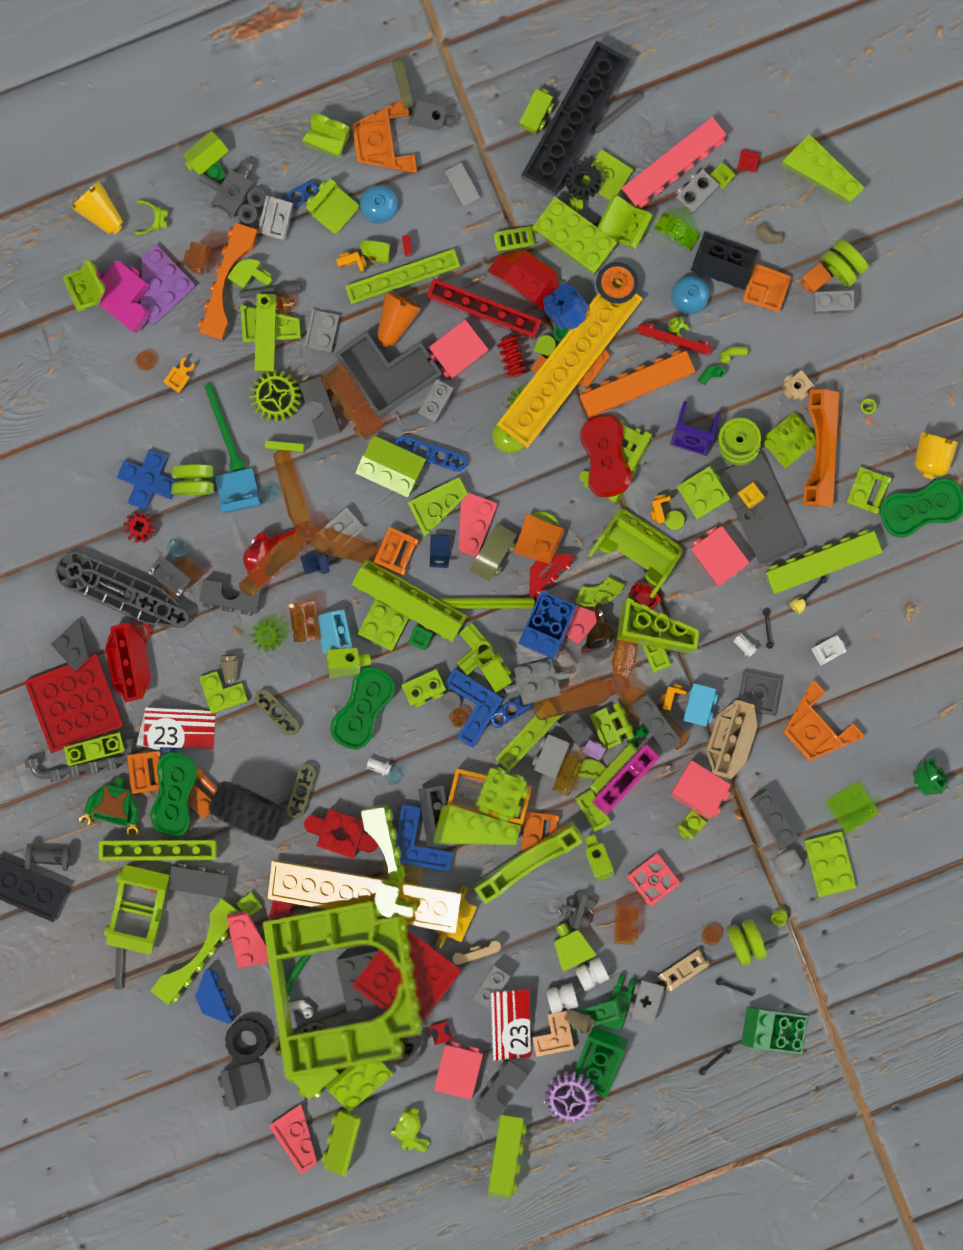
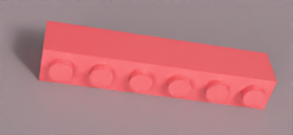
(674, 162)

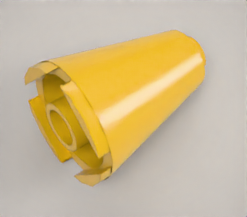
(99, 209)

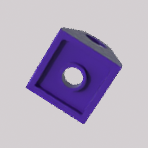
(692, 438)

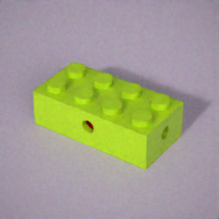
(574, 236)

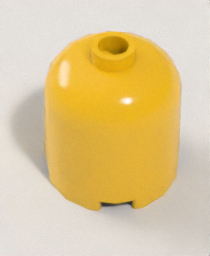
(934, 455)

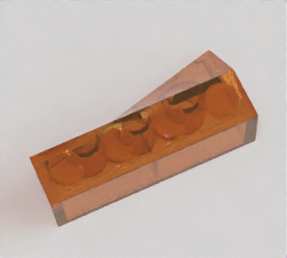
(351, 399)

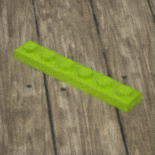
(402, 276)

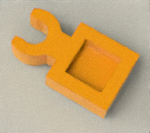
(177, 377)

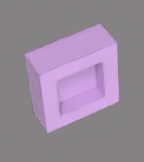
(594, 750)

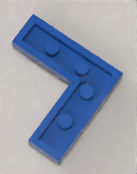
(486, 705)
(414, 854)

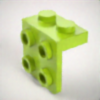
(331, 206)
(624, 222)
(84, 286)
(789, 440)

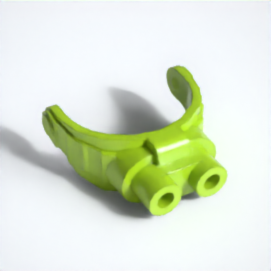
(159, 221)

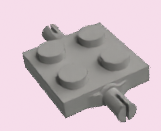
(537, 681)

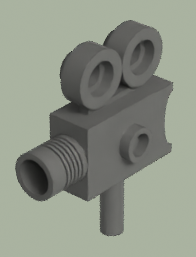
(234, 191)

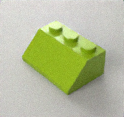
(390, 466)
(341, 1142)

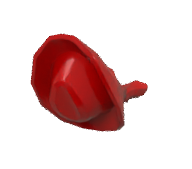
(261, 546)

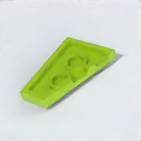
(286, 327)

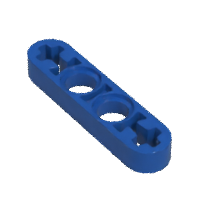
(431, 451)

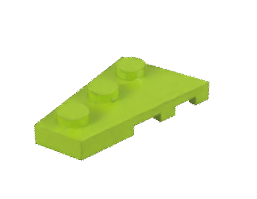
(437, 504)

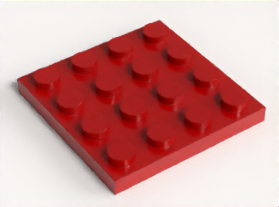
(73, 704)
(431, 972)

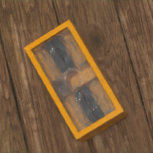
(467, 789)

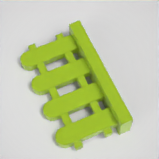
(633, 458)

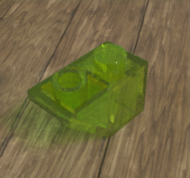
(677, 231)

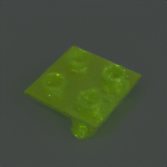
(852, 807)

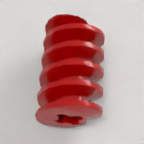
(512, 357)

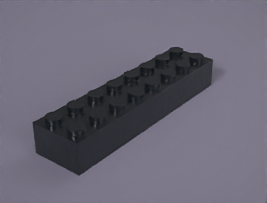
(575, 118)

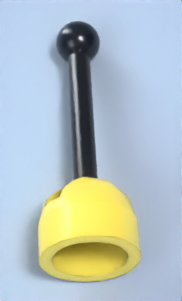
(799, 604)

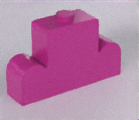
(122, 294)
(625, 779)

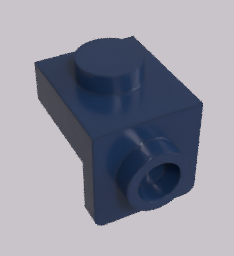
(315, 562)

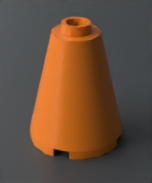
(395, 318)

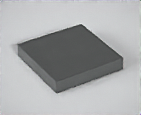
(760, 691)

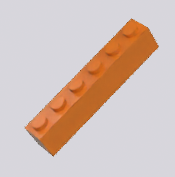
(636, 384)

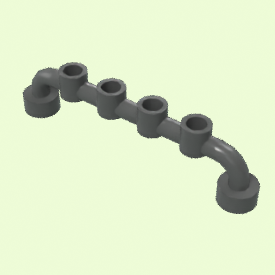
(74, 770)

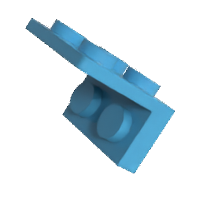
(237, 491)

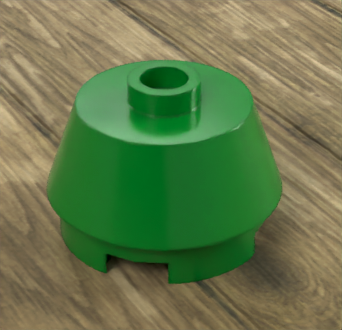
(930, 778)

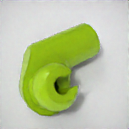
(732, 351)

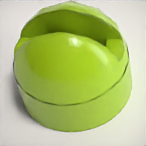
(869, 409)
(779, 917)

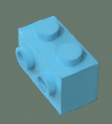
(334, 631)
(699, 705)

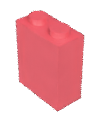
(457, 350)
(719, 555)
(700, 790)
(458, 1070)

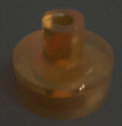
(284, 304)
(149, 364)

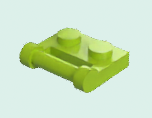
(862, 489)

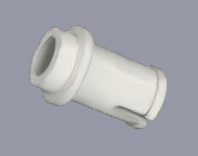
(748, 648)
(378, 766)

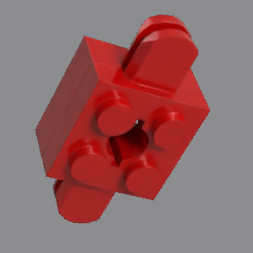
(340, 833)

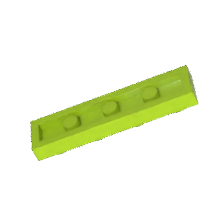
(525, 741)

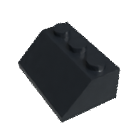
(724, 260)

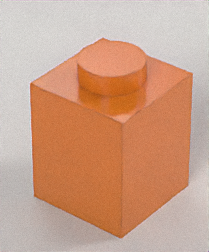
(815, 279)

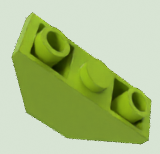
(94, 749)

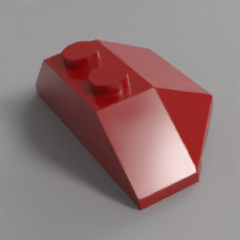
(525, 276)
(127, 662)

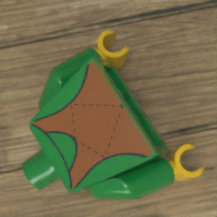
(113, 806)

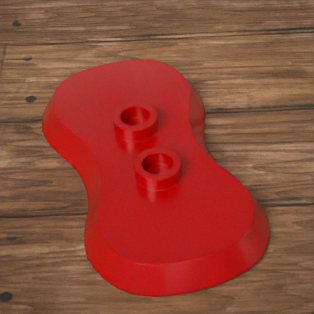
(608, 470)

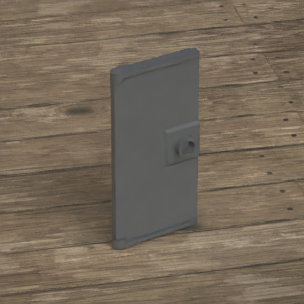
(768, 523)

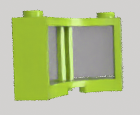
(137, 909)

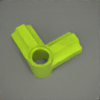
(475, 641)

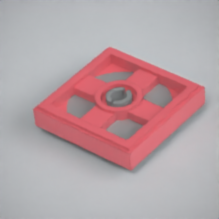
(653, 879)

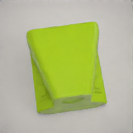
(326, 136)

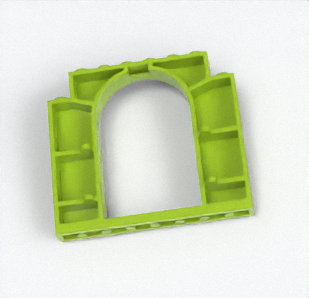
(348, 1044)

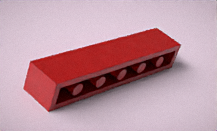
(483, 309)

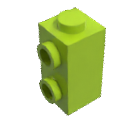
(536, 111)
(204, 153)
(493, 670)

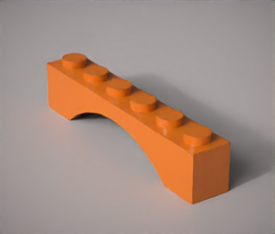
(240, 244)
(824, 413)

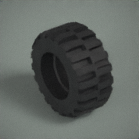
(247, 811)

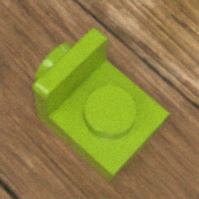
(690, 825)

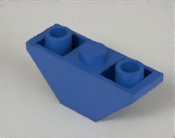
(212, 999)

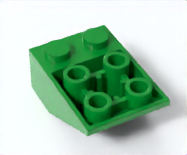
(774, 1030)

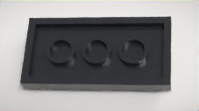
(30, 890)

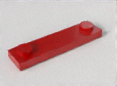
(700, 347)

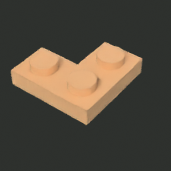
(559, 1038)

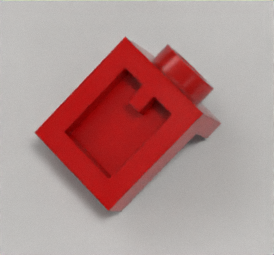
(641, 593)

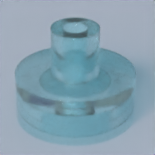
(177, 548)

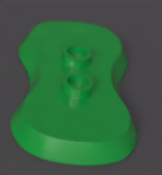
(908, 512)
(355, 721)
(170, 810)

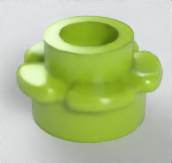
(575, 204)

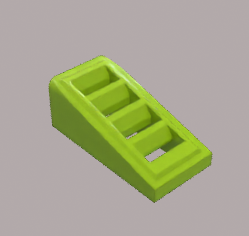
(505, 234)

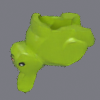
(407, 1129)

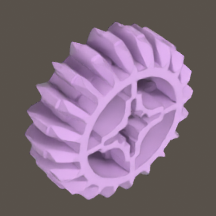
(562, 1097)

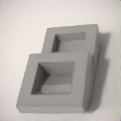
(462, 184)

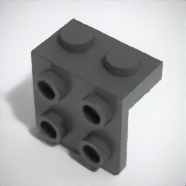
(242, 1085)

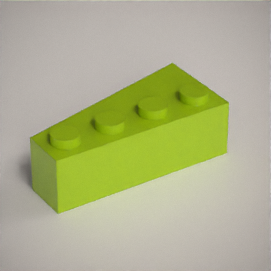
(822, 170)
(654, 629)
(468, 827)
(505, 1157)

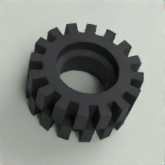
(577, 190)

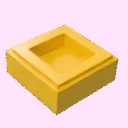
(751, 495)

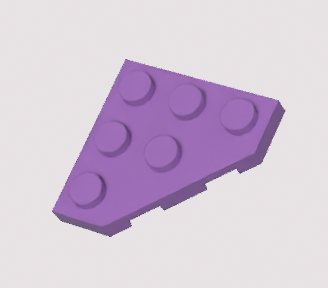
(166, 284)

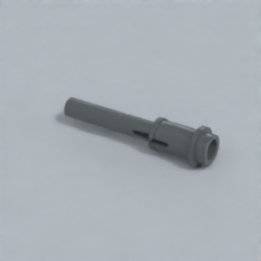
(281, 289)

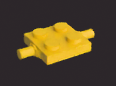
(465, 917)

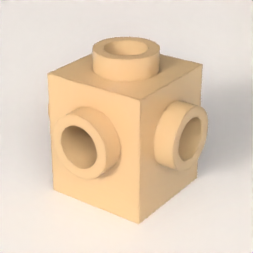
(803, 383)

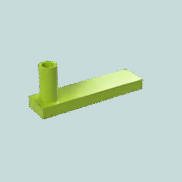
(265, 332)

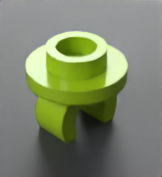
(675, 324)

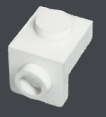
(829, 650)

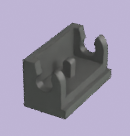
(169, 575)

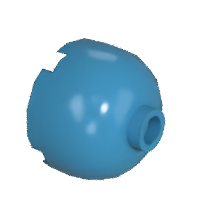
(378, 204)
(690, 295)

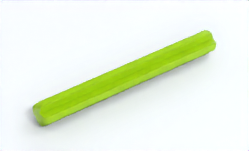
(489, 603)

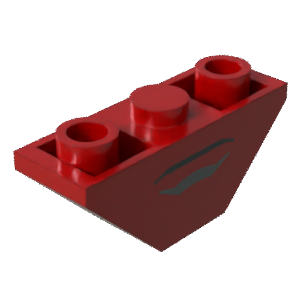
(542, 572)

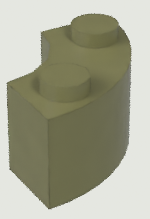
(493, 552)

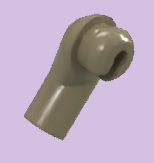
(766, 236)

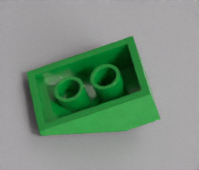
(601, 1059)

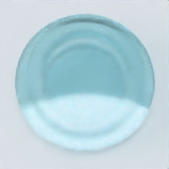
(268, 494)
(394, 776)

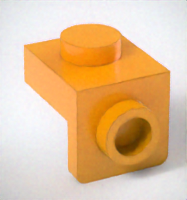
(347, 259)
(657, 512)
(666, 699)

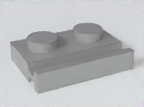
(276, 217)
(321, 331)
(345, 523)

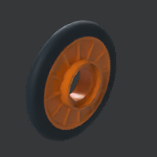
(614, 294)

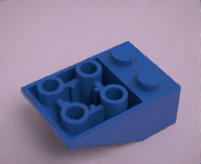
(548, 625)

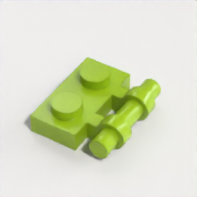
(607, 728)

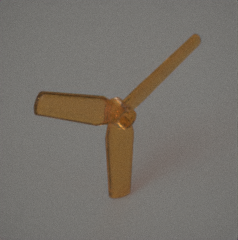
(289, 548)
(599, 691)

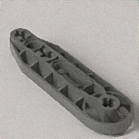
(131, 596)

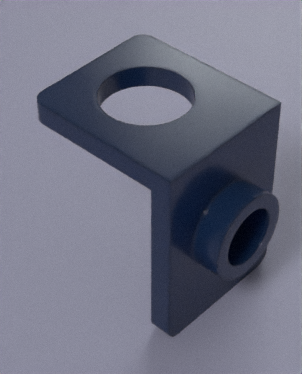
(439, 550)

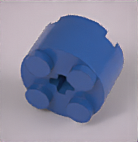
(566, 307)

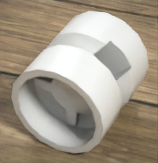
(591, 974)
(561, 998)

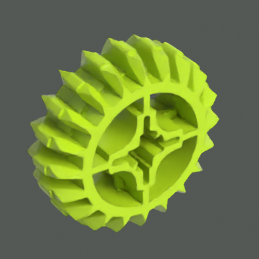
(284, 393)

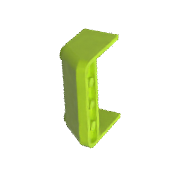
(640, 544)

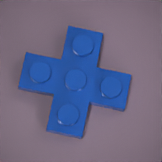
(146, 479)

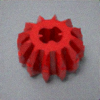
(145, 530)

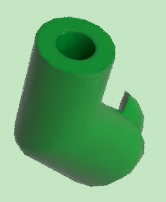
(711, 372)
(639, 733)

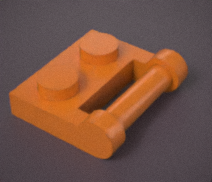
(390, 549)
(139, 771)
(197, 798)
(534, 828)

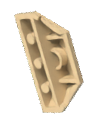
(732, 738)

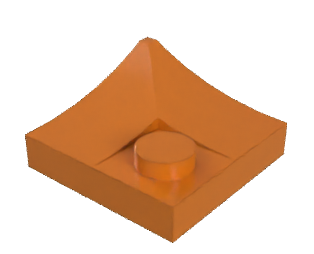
(767, 288)
(538, 539)

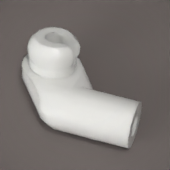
(303, 1007)

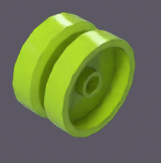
(844, 263)
(739, 430)
(191, 476)
(746, 942)

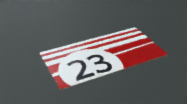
(179, 728)
(511, 1024)

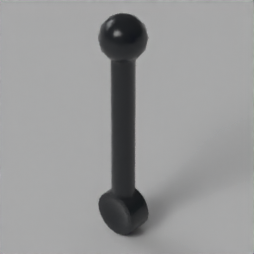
(766, 612)
(719, 981)
(702, 1071)

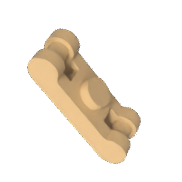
(476, 952)
(683, 970)

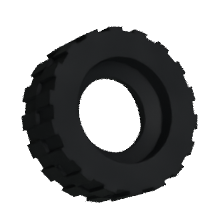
(261, 1040)

